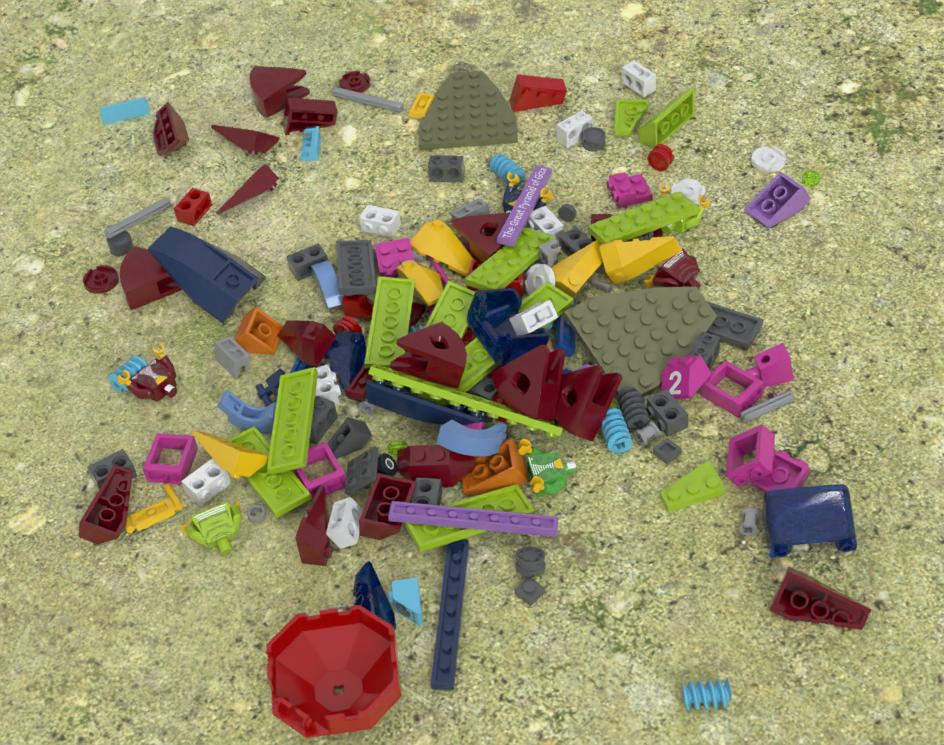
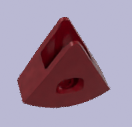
(273, 86)
(478, 244)
(144, 279)
(432, 355)
(532, 382)
(585, 400)

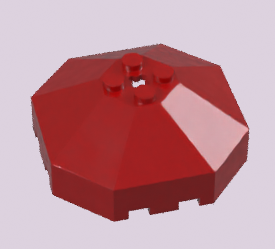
(329, 653)

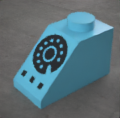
(406, 598)

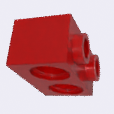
(193, 207)

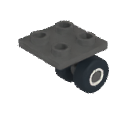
(365, 467)

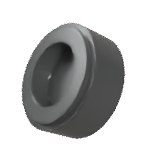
(567, 212)

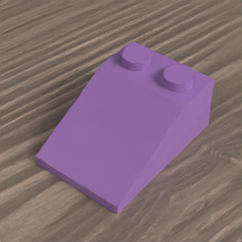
(778, 201)

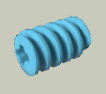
(502, 165)
(133, 366)
(616, 432)
(706, 694)

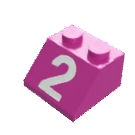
(684, 376)

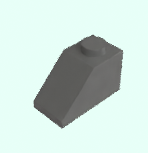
(349, 437)

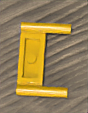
(155, 513)

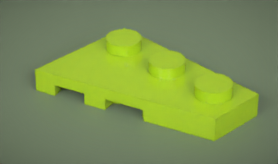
(628, 115)
(693, 488)

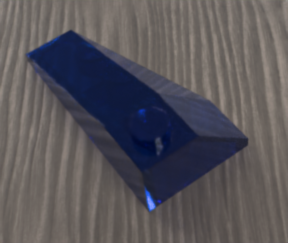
(347, 356)
(371, 594)

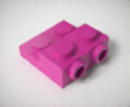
(629, 189)
(391, 255)
(785, 473)

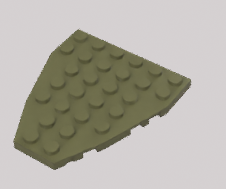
(467, 113)
(641, 331)

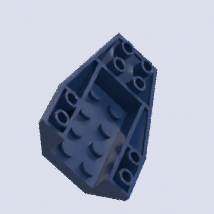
(205, 272)
(418, 408)

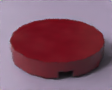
(355, 81)
(100, 279)

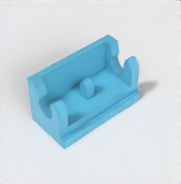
(311, 145)

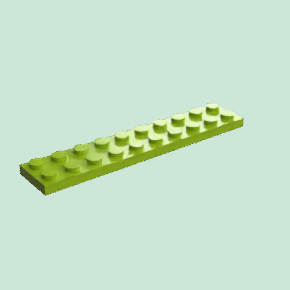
(480, 362)
(458, 397)

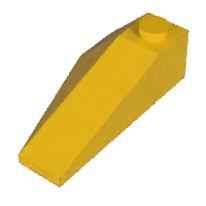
(443, 245)

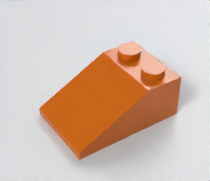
(496, 470)

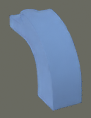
(328, 283)
(245, 415)
(471, 441)

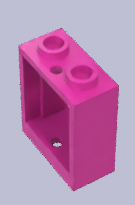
(733, 405)
(756, 439)
(158, 472)
(334, 481)

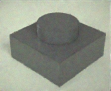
(667, 451)
(529, 591)

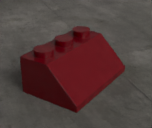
(374, 519)

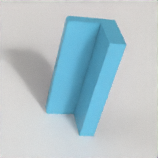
(124, 110)

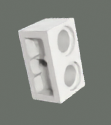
(638, 78)
(571, 129)
(380, 221)
(545, 222)
(533, 318)
(325, 384)
(206, 482)
(344, 523)

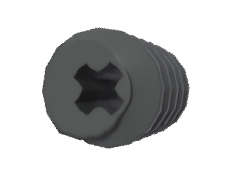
(633, 408)

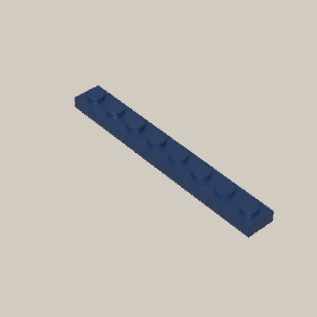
(450, 616)

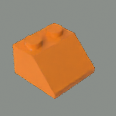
(258, 333)

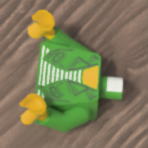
(546, 469)

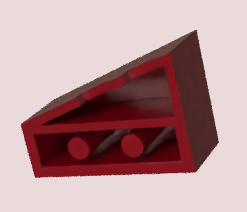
(308, 113)

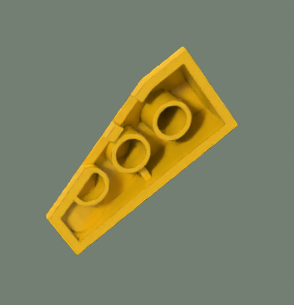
(629, 259)
(577, 269)
(427, 281)
(232, 456)

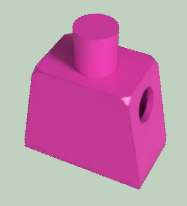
(773, 366)

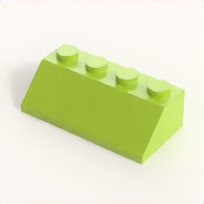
(668, 119)

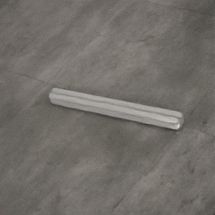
(367, 99)
(137, 218)

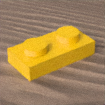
(421, 105)

